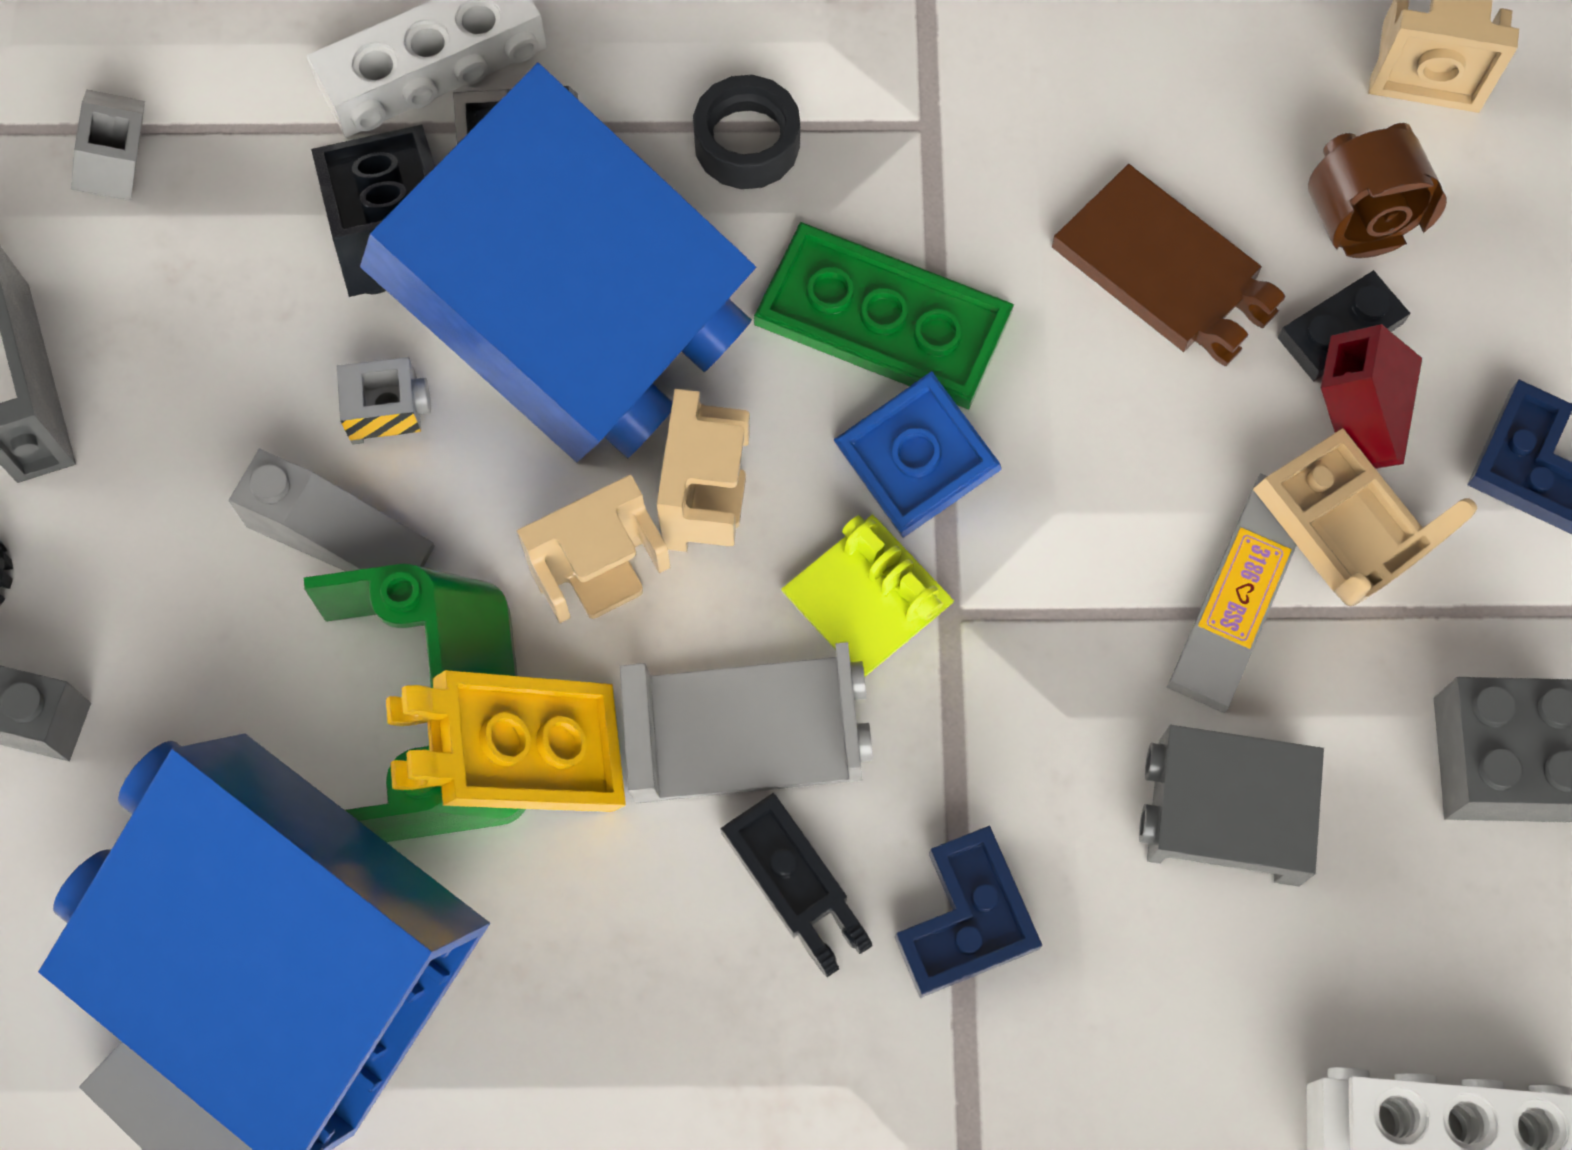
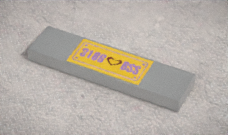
(1234, 607)

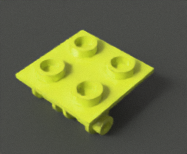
(867, 593)

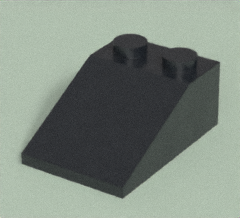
(362, 186)

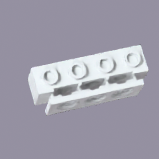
(1348, 1102)

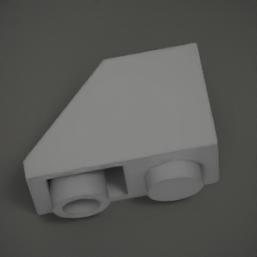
(107, 144)

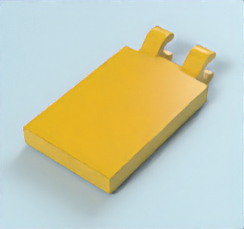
(512, 742)

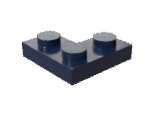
(1520, 457)
(986, 918)

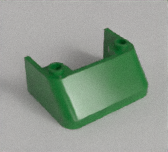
(464, 631)

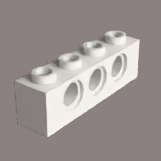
(400, 53)

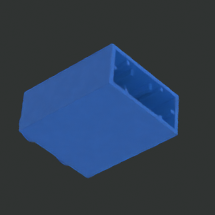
(561, 269)
(257, 943)

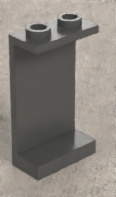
(33, 424)

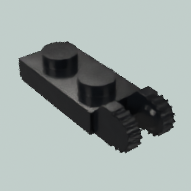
(793, 878)

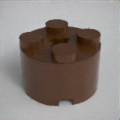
(1375, 190)

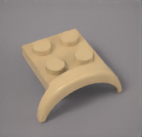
(1351, 518)

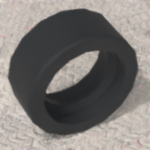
(738, 95)

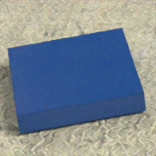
(917, 454)

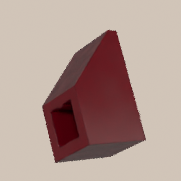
(1372, 391)

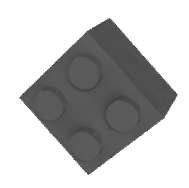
(1505, 749)

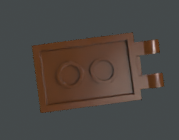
(1167, 266)

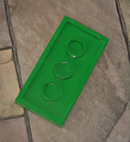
(882, 313)

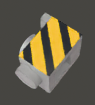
(366, 390)

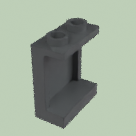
(1234, 802)

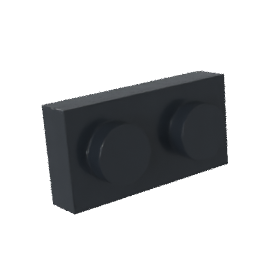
(1356, 307)

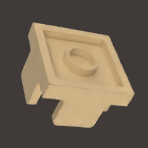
(1445, 54)
(702, 473)
(592, 549)

